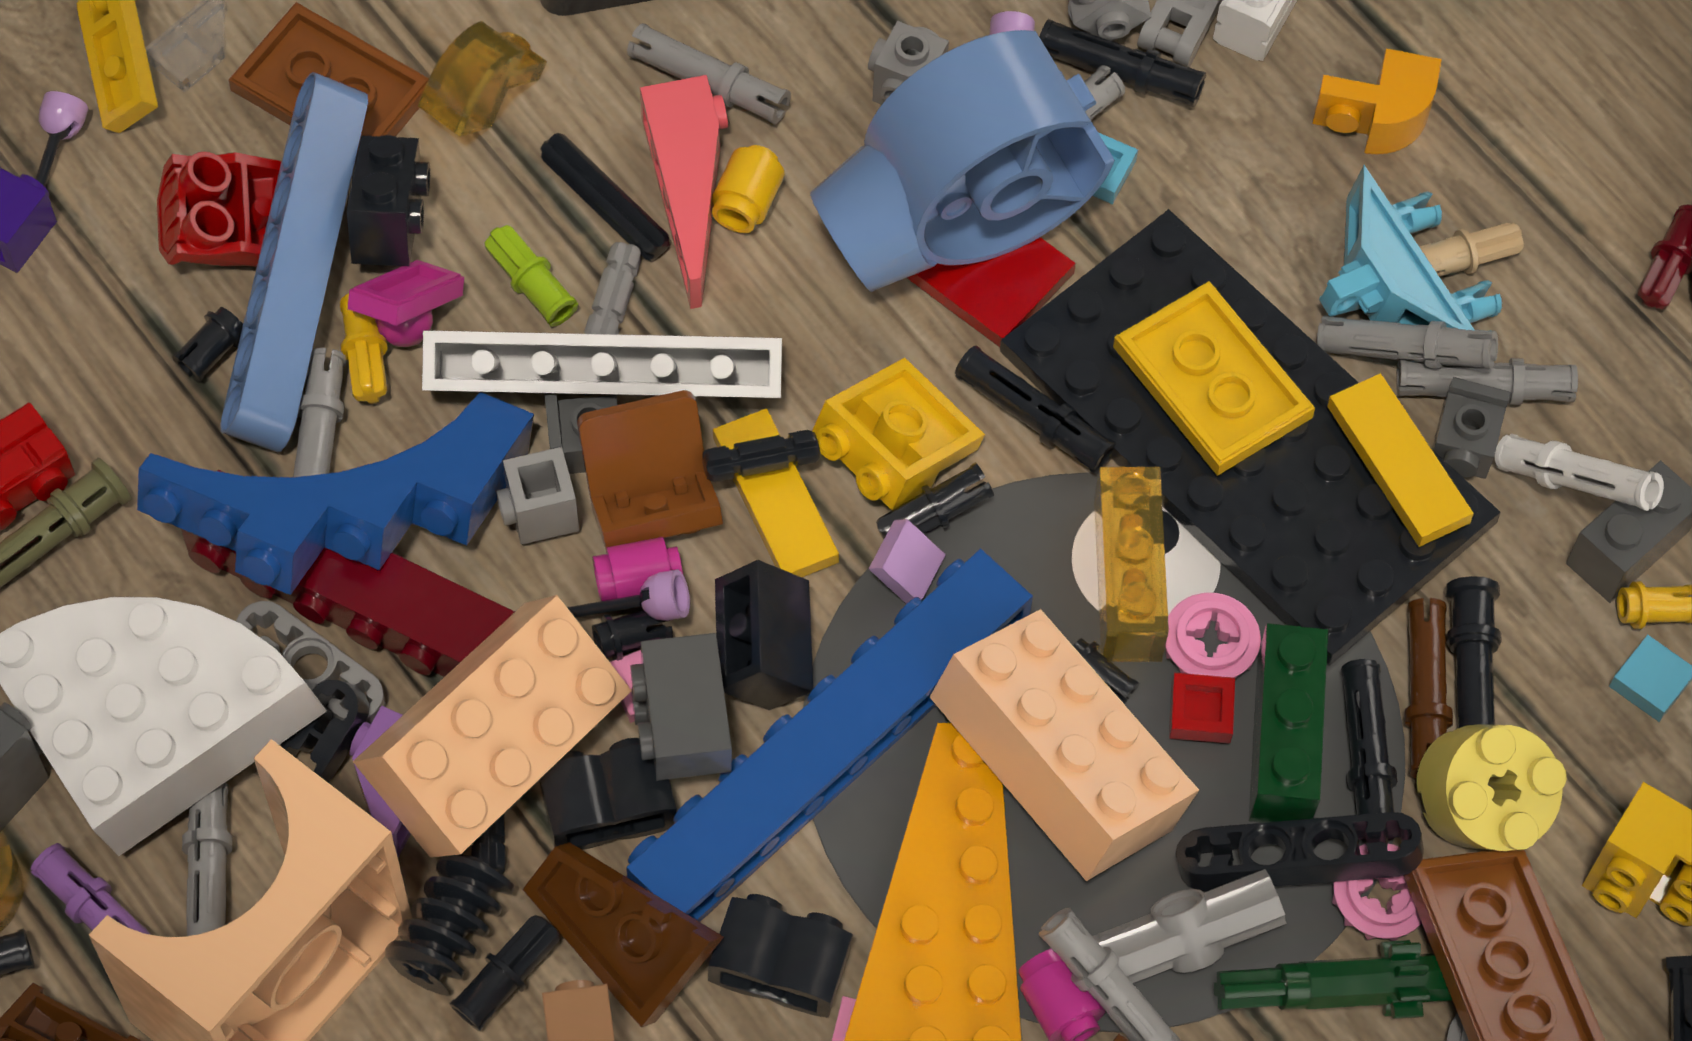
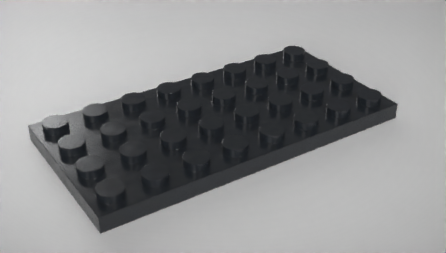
(1289, 521)

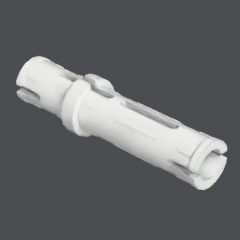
(1558, 466)

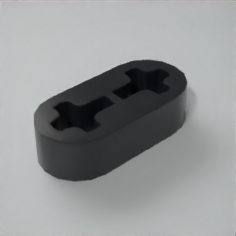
(338, 736)

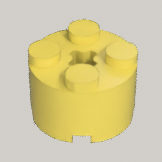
(1522, 794)

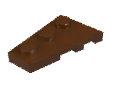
(621, 930)

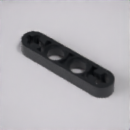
(1299, 841)

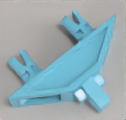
(1388, 270)

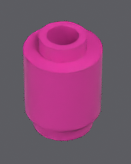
(629, 565)
(1056, 1001)

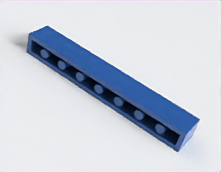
(826, 743)

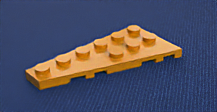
(946, 927)

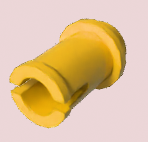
(1654, 604)

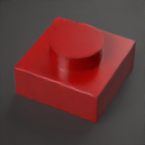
(1202, 708)

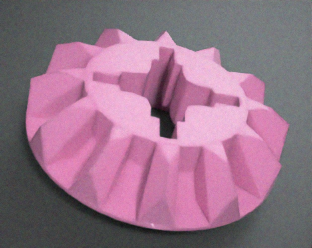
(1233, 625)
(1368, 914)

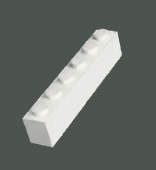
(601, 364)

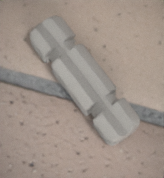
(614, 289)

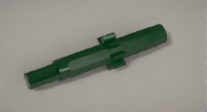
(1395, 980)

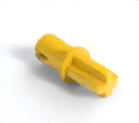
(364, 352)

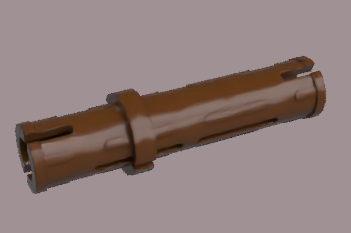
(1428, 712)

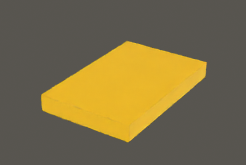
(1213, 378)

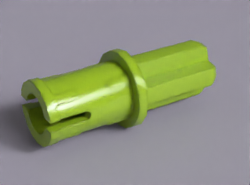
(531, 275)

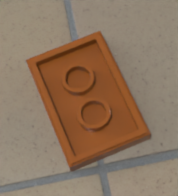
(309, 44)

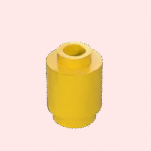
(747, 188)

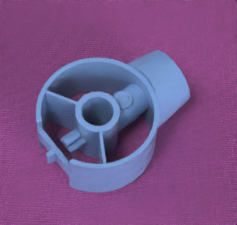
(965, 162)

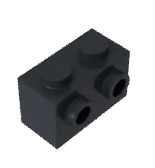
(386, 200)
(764, 634)

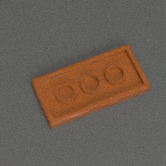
(1500, 949)

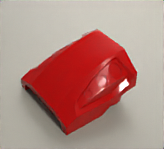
(215, 207)

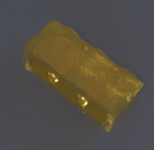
(1131, 564)

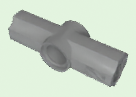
(1194, 927)

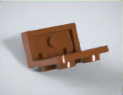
(647, 469)

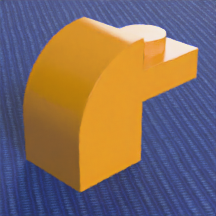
(1387, 112)

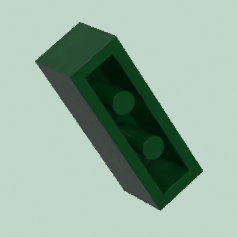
(1288, 724)

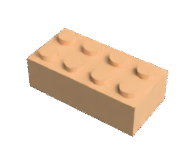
(492, 727)
(1063, 744)

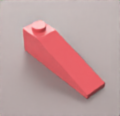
(684, 145)

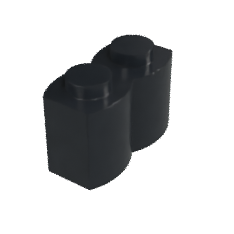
(606, 797)
(780, 955)

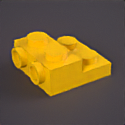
(895, 433)

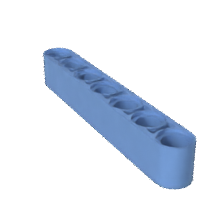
(294, 263)

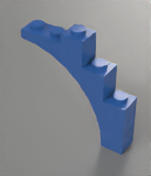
(359, 512)

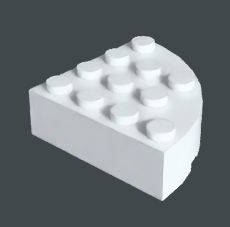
(148, 705)

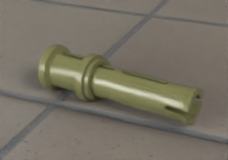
(73, 518)

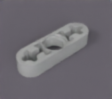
(302, 641)

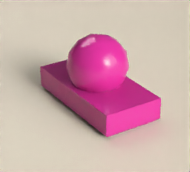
(405, 300)

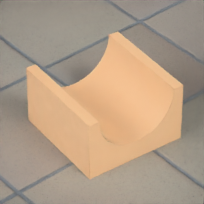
(292, 953)

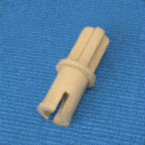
(1468, 250)

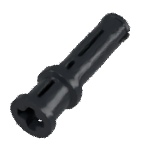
(1474, 642)

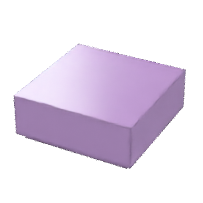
(906, 561)

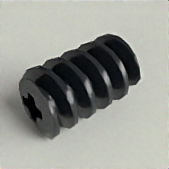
(445, 920)

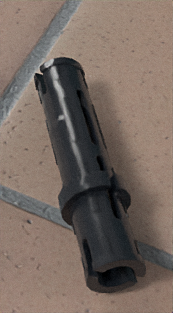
(1138, 68)
(1053, 422)
(1370, 772)

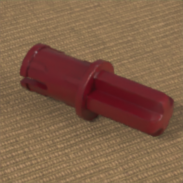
(1670, 261)

